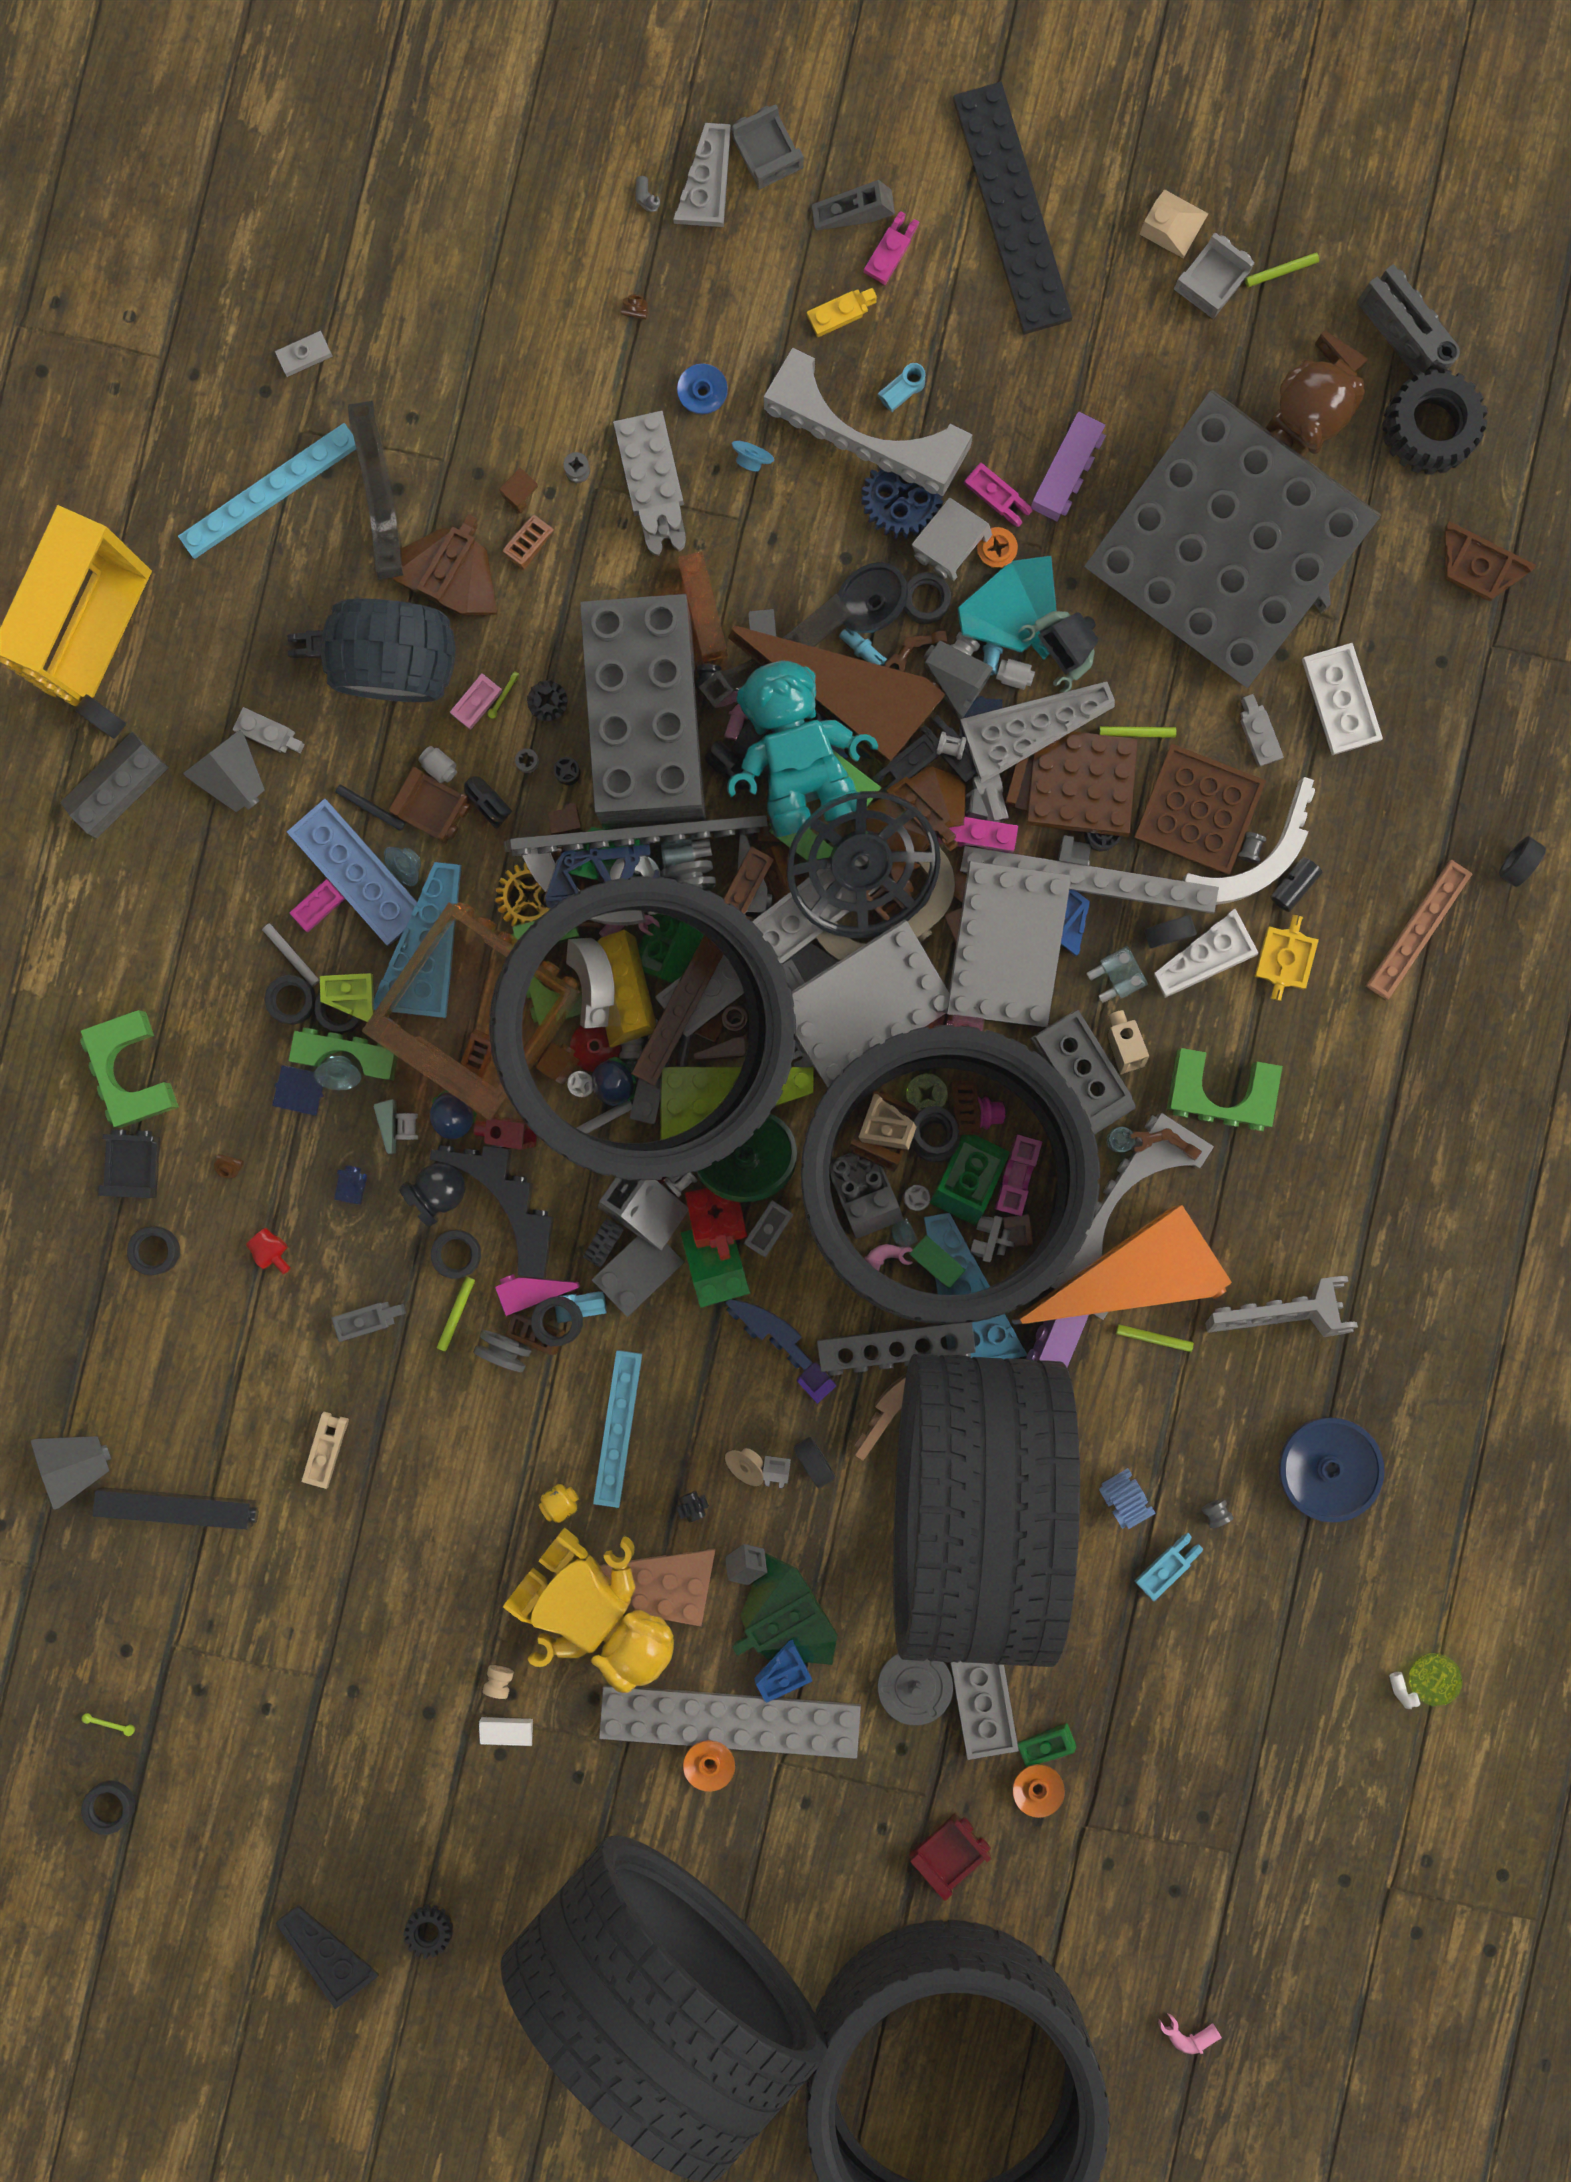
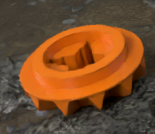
(1007, 554)

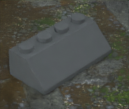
(113, 785)

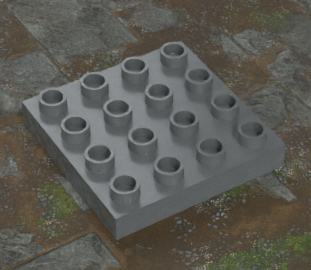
(1231, 539)

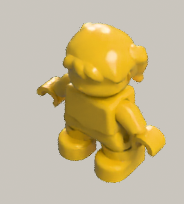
(589, 1610)

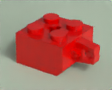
(715, 1231)

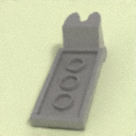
(652, 479)
(1320, 1309)

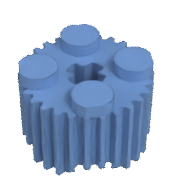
(1127, 1499)

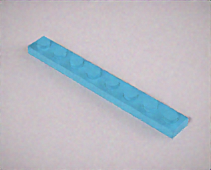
(268, 491)

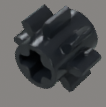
(692, 1506)

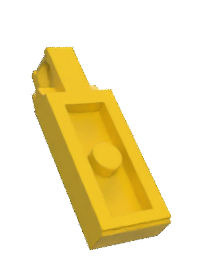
(840, 311)

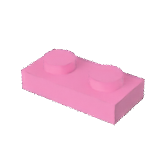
(476, 701)

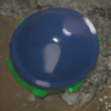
(613, 1082)
(451, 1116)

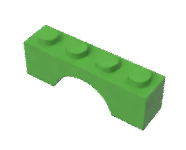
(313, 1049)

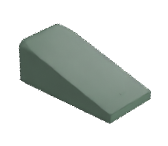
(386, 1119)

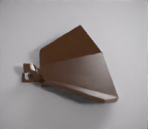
(450, 570)
(937, 796)

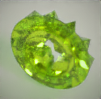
(927, 1081)

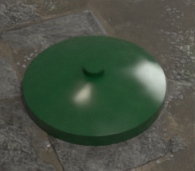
(756, 1167)

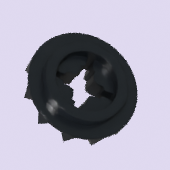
(547, 712)

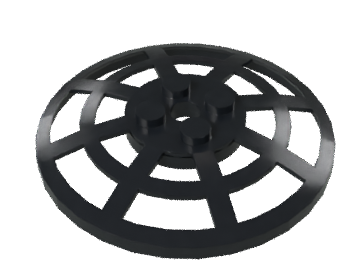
(868, 876)

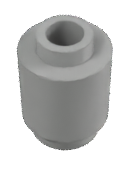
(1015, 673)
(437, 764)

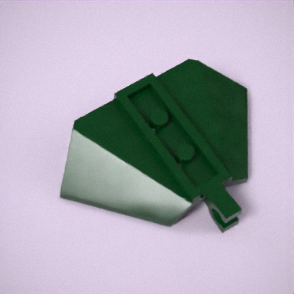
(785, 1610)

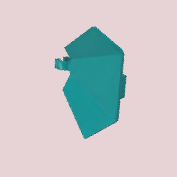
(1010, 601)

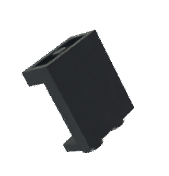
(130, 1164)

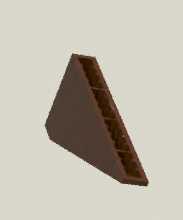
(854, 691)

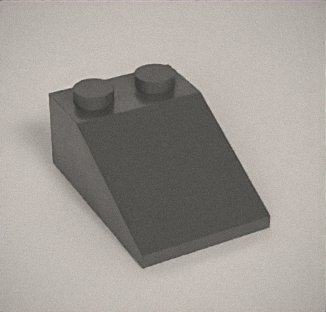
(636, 1273)

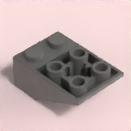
(864, 1194)
(644, 1209)

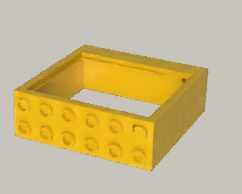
(46, 596)

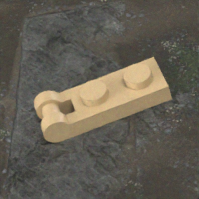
(324, 1451)

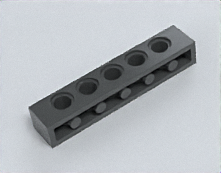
(830, 1347)

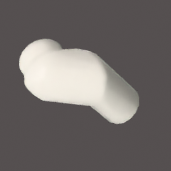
(1400, 1691)

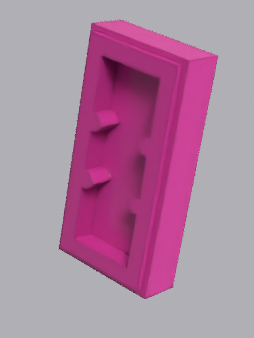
(317, 905)

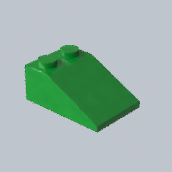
(970, 1178)
(715, 1278)

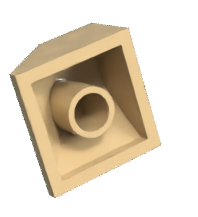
(1173, 223)

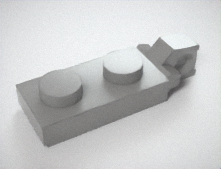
(267, 732)
(1259, 732)

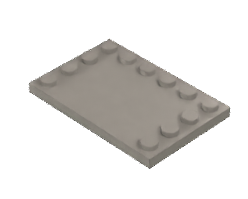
(1008, 944)
(867, 999)

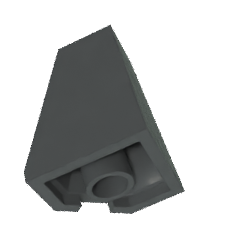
(957, 675)
(229, 774)
(69, 1465)

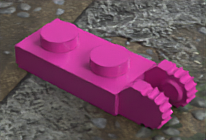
(890, 250)
(996, 493)

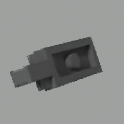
(365, 1320)

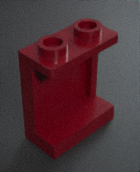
(950, 1855)

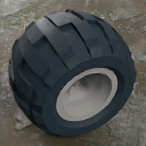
(388, 650)

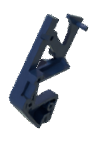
(561, 883)

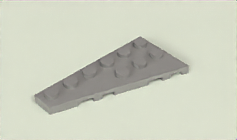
(1016, 732)

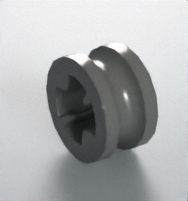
(534, 765)

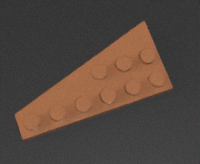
(671, 1585)

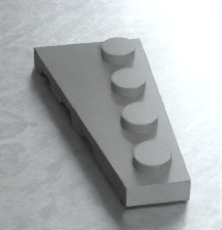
(706, 186)

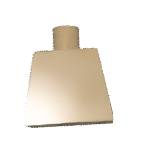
(1130, 1052)

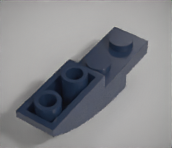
(761, 1322)

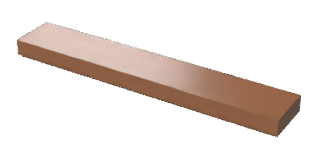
(1419, 929)

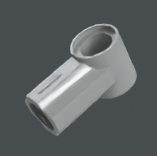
(992, 797)

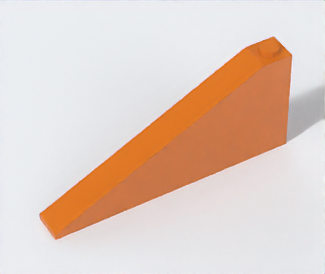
(1151, 1267)

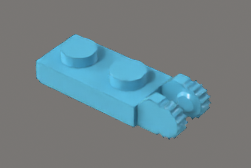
(1167, 1568)

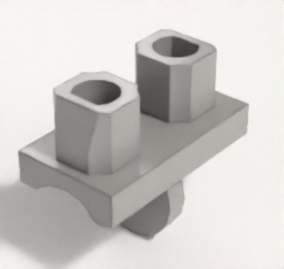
(985, 1249)

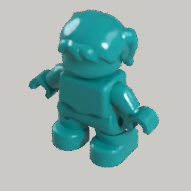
(797, 752)

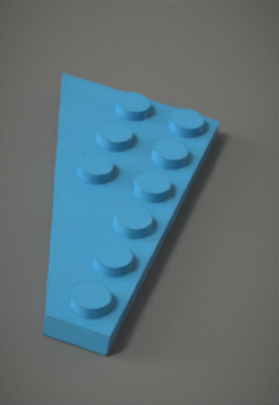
(430, 987)

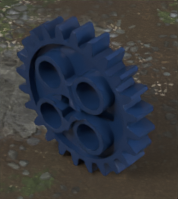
(916, 514)

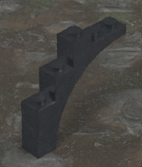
(531, 1231)

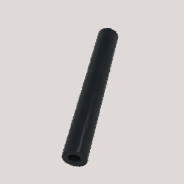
(370, 807)

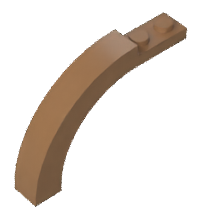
(889, 1403)

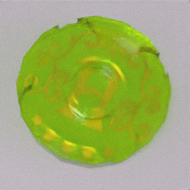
(1435, 1679)

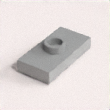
(303, 353)

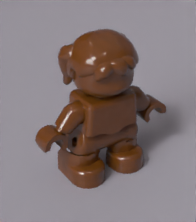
(1316, 404)

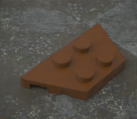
(1481, 564)

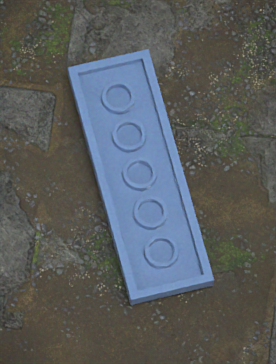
(354, 871)

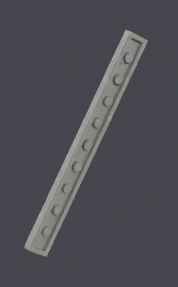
(1107, 881)

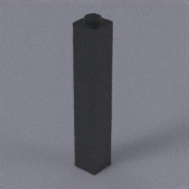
(175, 1508)

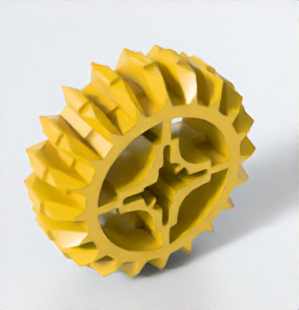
(520, 903)

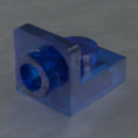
(350, 1185)

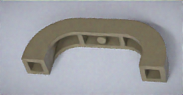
(921, 923)

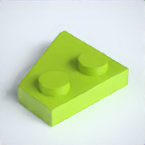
(349, 994)

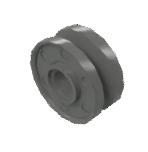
(691, 873)
(502, 1351)

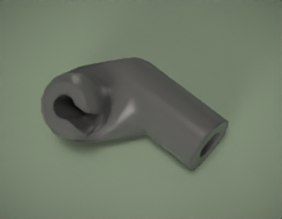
(643, 197)

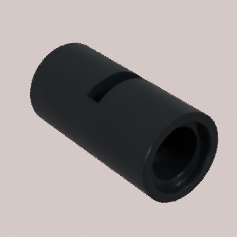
(1296, 884)

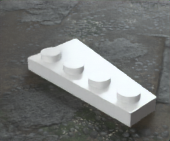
(1212, 953)

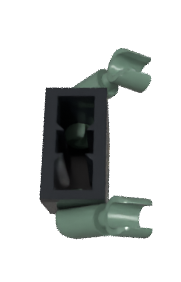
(1069, 642)

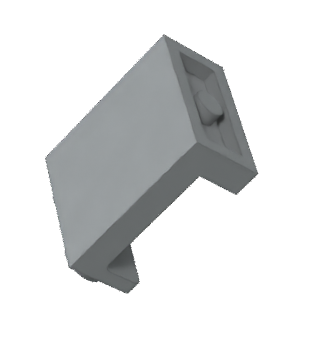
(1214, 275)
(950, 538)

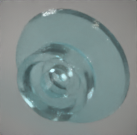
(403, 864)
(337, 1074)

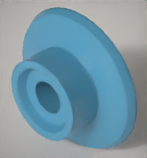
(751, 456)

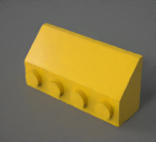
(632, 1008)

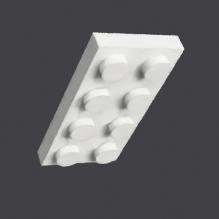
(1342, 699)

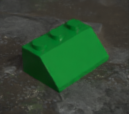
(668, 949)

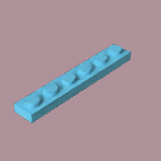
(617, 1428)

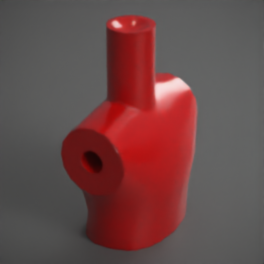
(267, 1250)

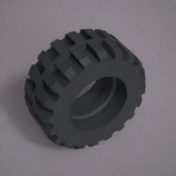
(1457, 399)

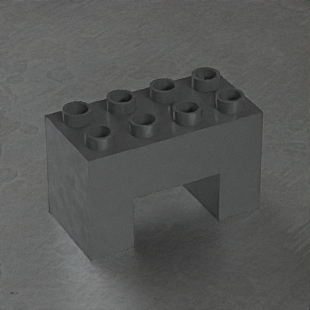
(642, 711)

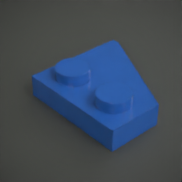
(1074, 922)
(783, 1673)

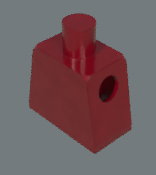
(506, 1133)

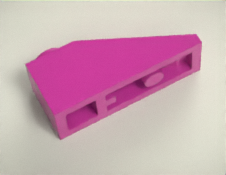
(528, 1291)

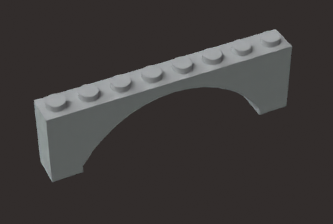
(922, 461)
(1140, 1165)

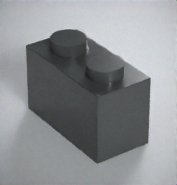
(768, 1228)

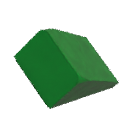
(937, 1261)
(1047, 1745)

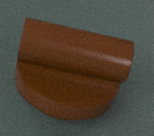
(635, 306)
(227, 1166)

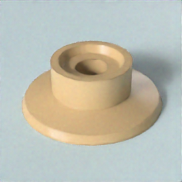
(745, 1466)

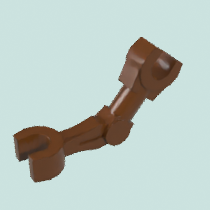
(914, 642)
(1165, 1135)

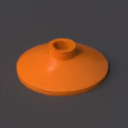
(706, 1776)
(1038, 1803)

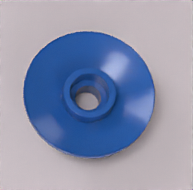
(702, 377)

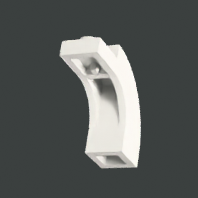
(596, 980)

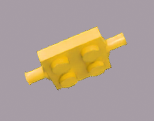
(1286, 958)

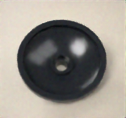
(874, 586)

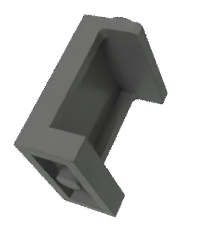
(766, 146)

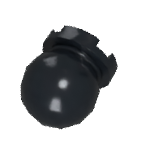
(435, 1191)

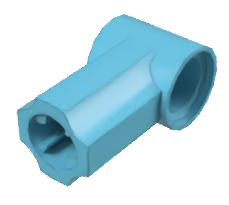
(901, 388)
(589, 1304)

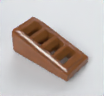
(515, 542)

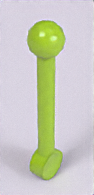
(492, 713)
(128, 1730)

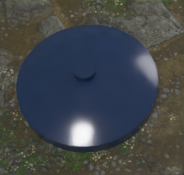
(1331, 1469)

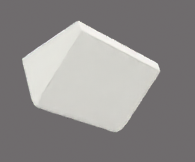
(506, 1731)

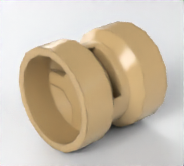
(498, 1681)

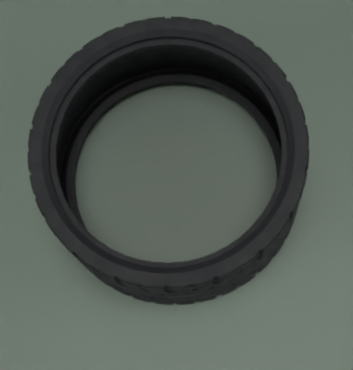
(769, 1041)
(1037, 1086)
(986, 1511)
(957, 1959)
(661, 2010)

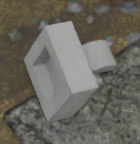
(776, 1470)

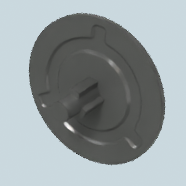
(915, 1690)

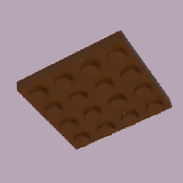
(1084, 784)
(1199, 809)

